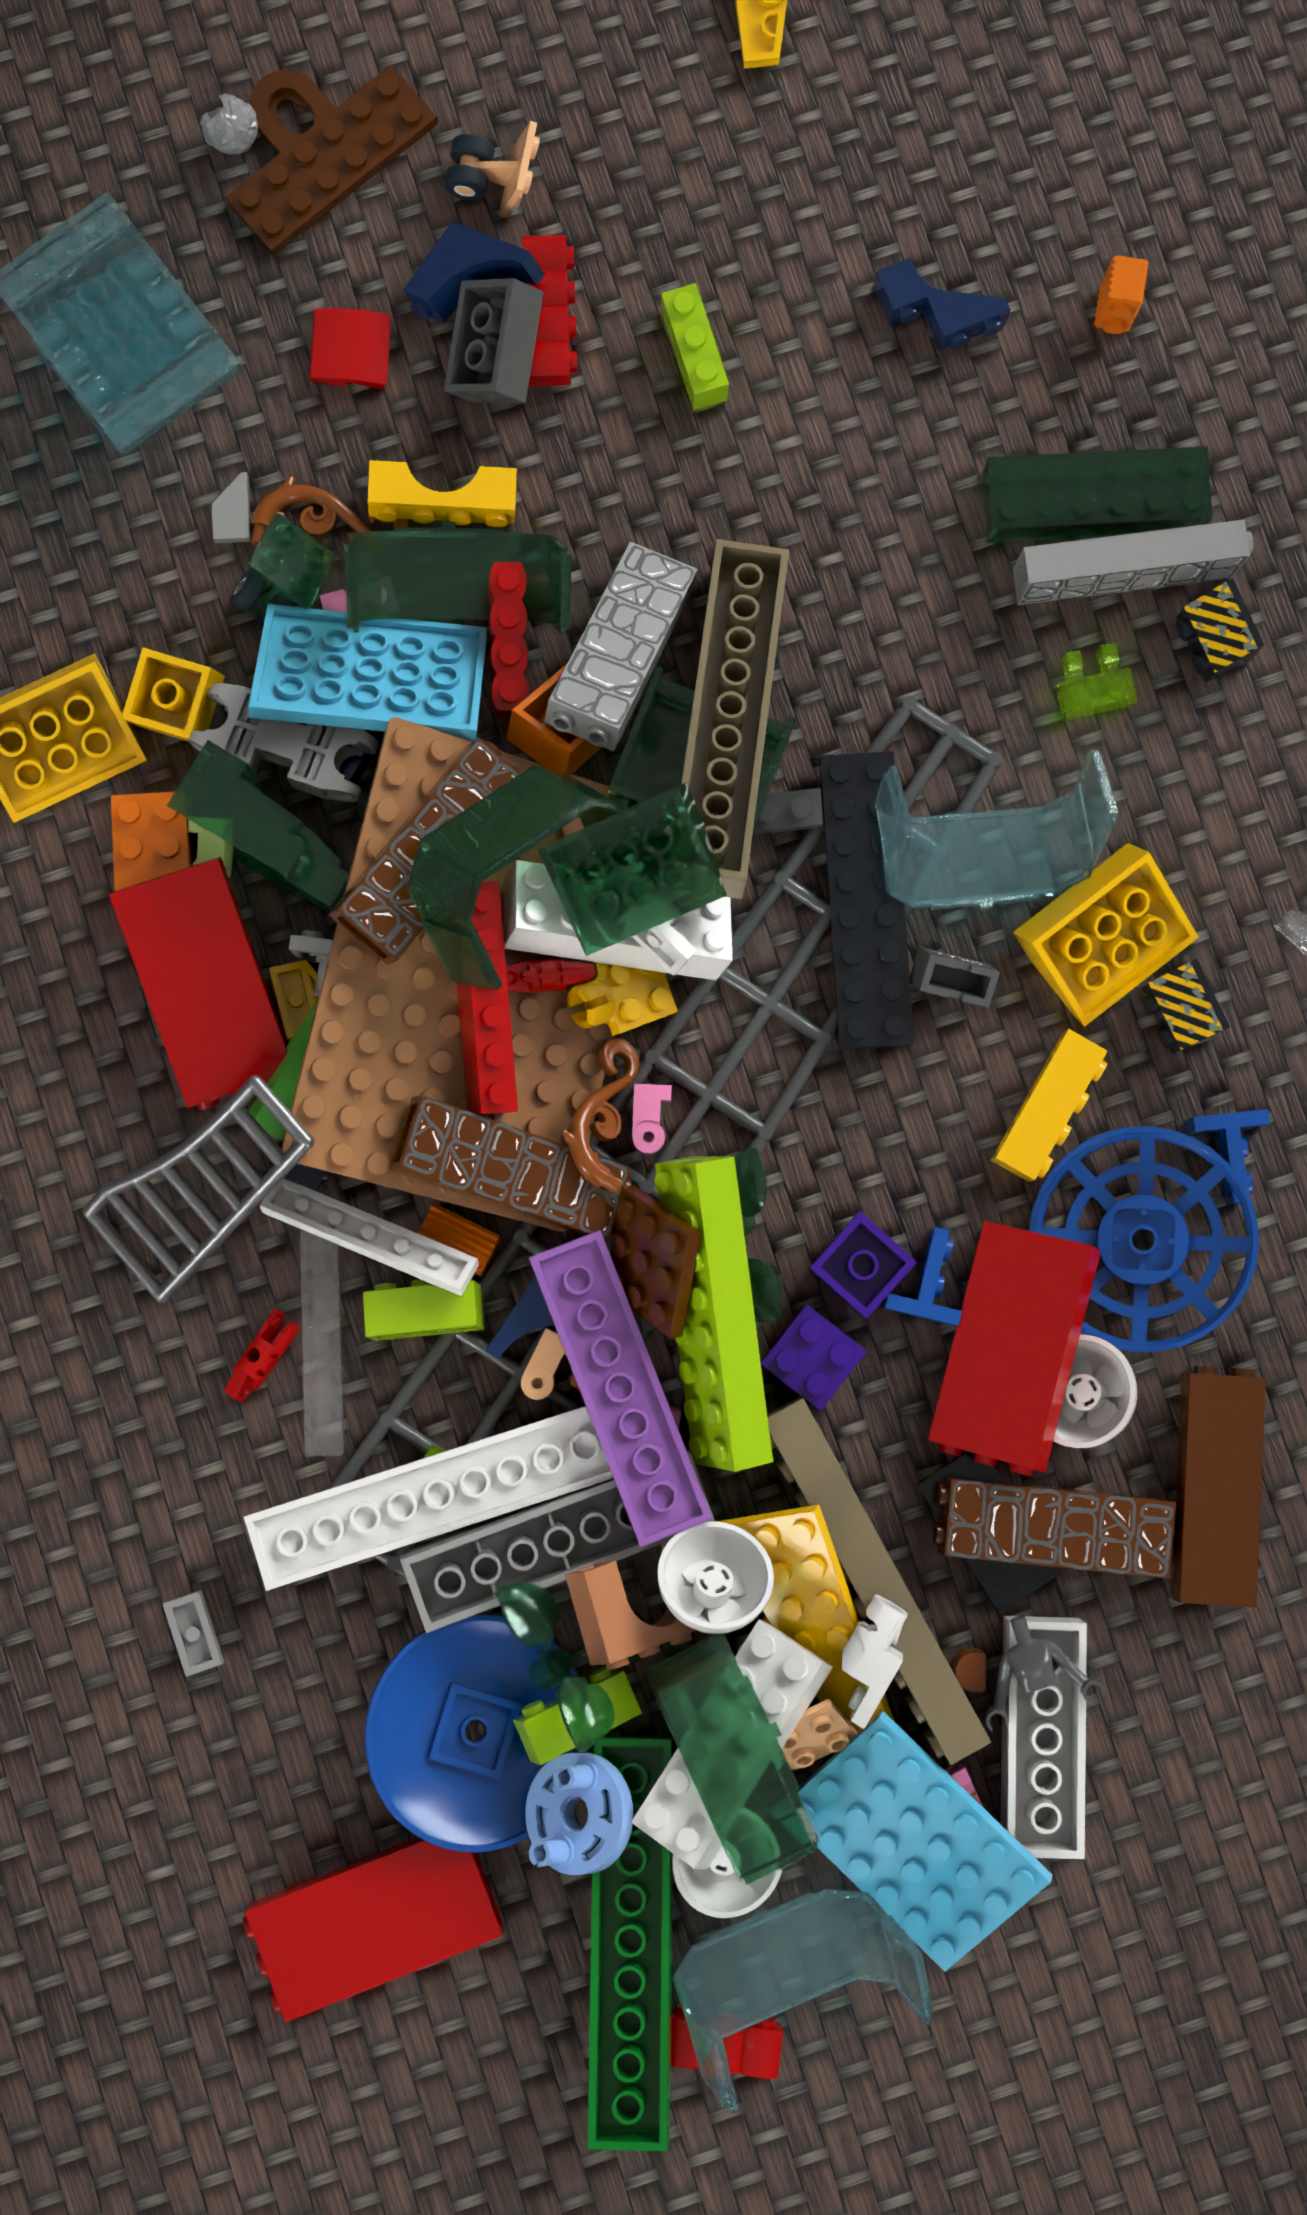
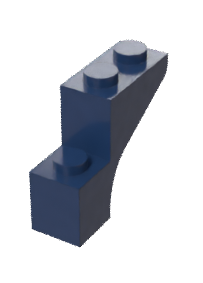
(949, 314)

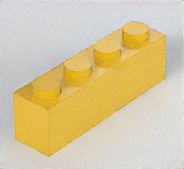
(1049, 1105)

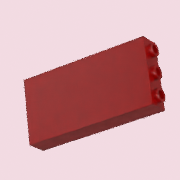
(201, 980)
(1014, 1347)
(370, 1924)

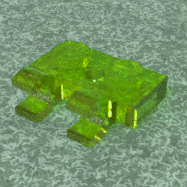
(1097, 692)

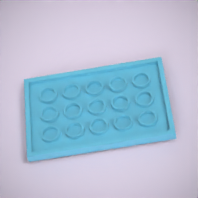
(400, 668)
(918, 1842)

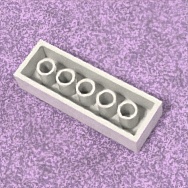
(539, 924)
(785, 1684)
(1046, 1749)

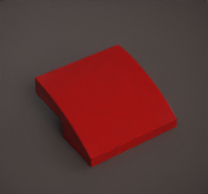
(350, 347)

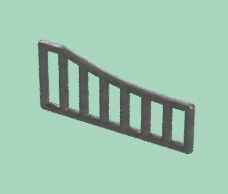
(167, 1167)

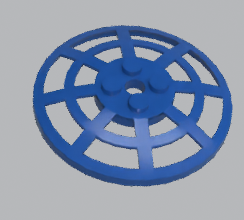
(1165, 1223)

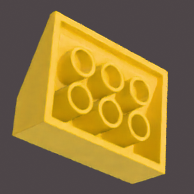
(62, 738)
(1107, 933)

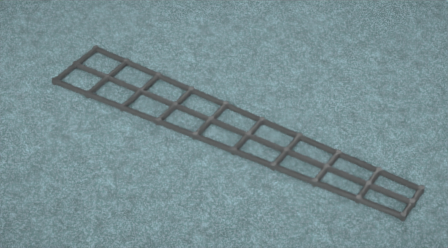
(707, 1095)

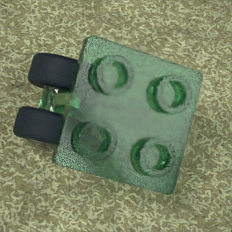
(290, 565)

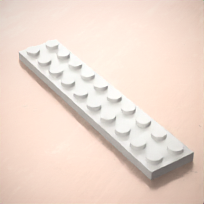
(427, 1498)

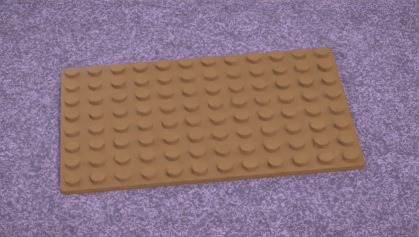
(397, 1026)

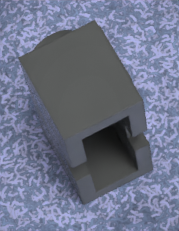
(954, 977)

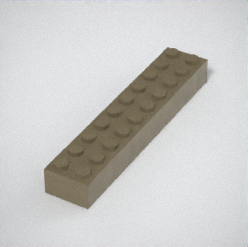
(734, 699)
(868, 1568)

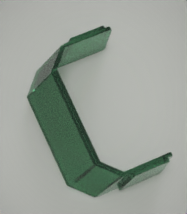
(447, 574)
(480, 843)
(734, 1759)

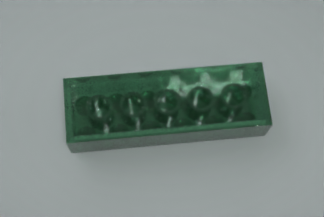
(1095, 493)

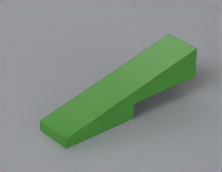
(285, 1078)

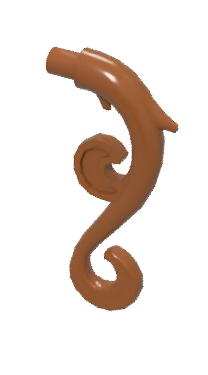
(312, 525)
(610, 1120)

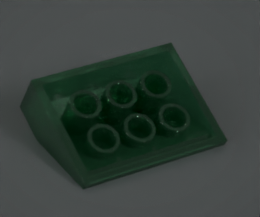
(634, 869)

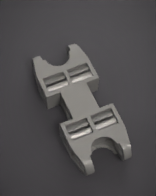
(309, 751)

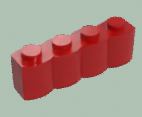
(552, 355)
(506, 630)
(748, 2052)

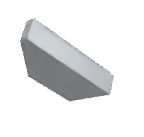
(232, 512)

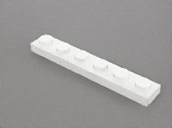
(370, 1236)

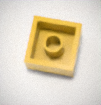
(170, 695)

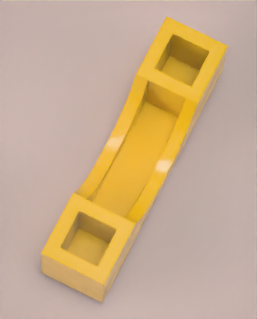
(485, 499)

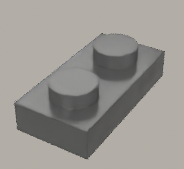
(791, 811)

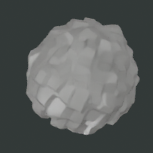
(231, 127)

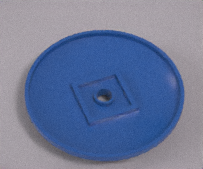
(416, 1743)

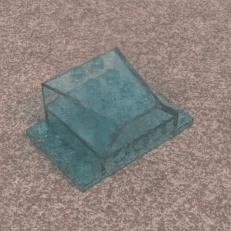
(115, 325)

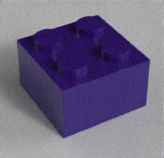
(862, 1265)
(812, 1357)

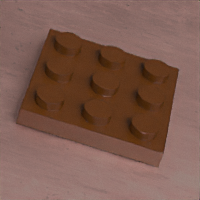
(654, 1259)

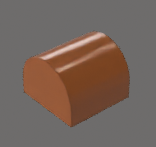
(970, 1669)

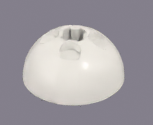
(1113, 1400)
(721, 1561)
(718, 1889)

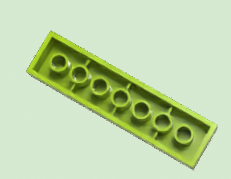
(720, 1334)

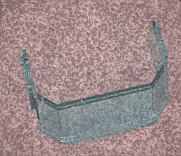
(994, 853)
(786, 1960)

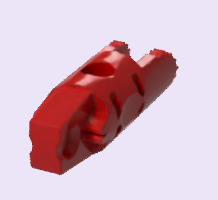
(547, 974)
(261, 1356)

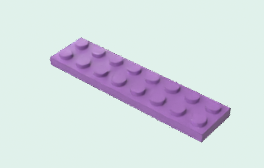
(620, 1388)

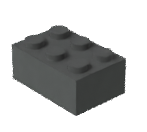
(493, 341)

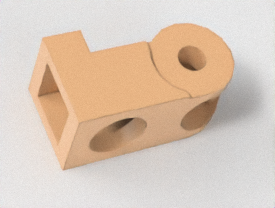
(539, 1376)

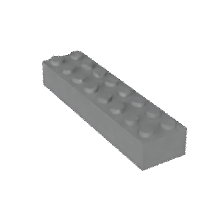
(528, 1545)

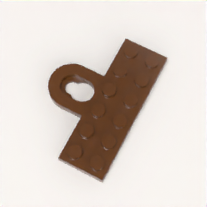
(328, 160)

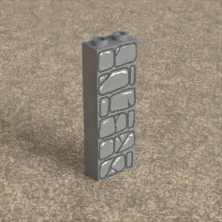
(1131, 562)
(620, 646)

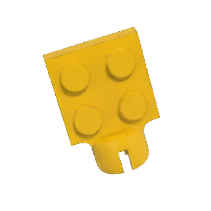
(622, 998)

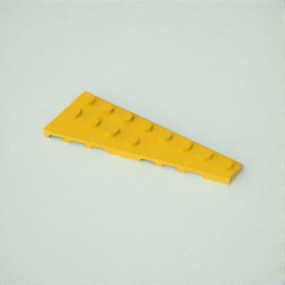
(810, 1594)

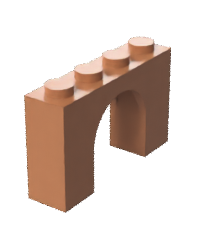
(609, 1624)

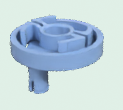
(551, 1814)

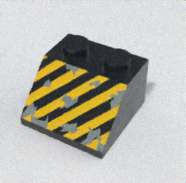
(1219, 631)
(1183, 1007)

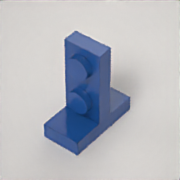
(1231, 1144)
(929, 1284)

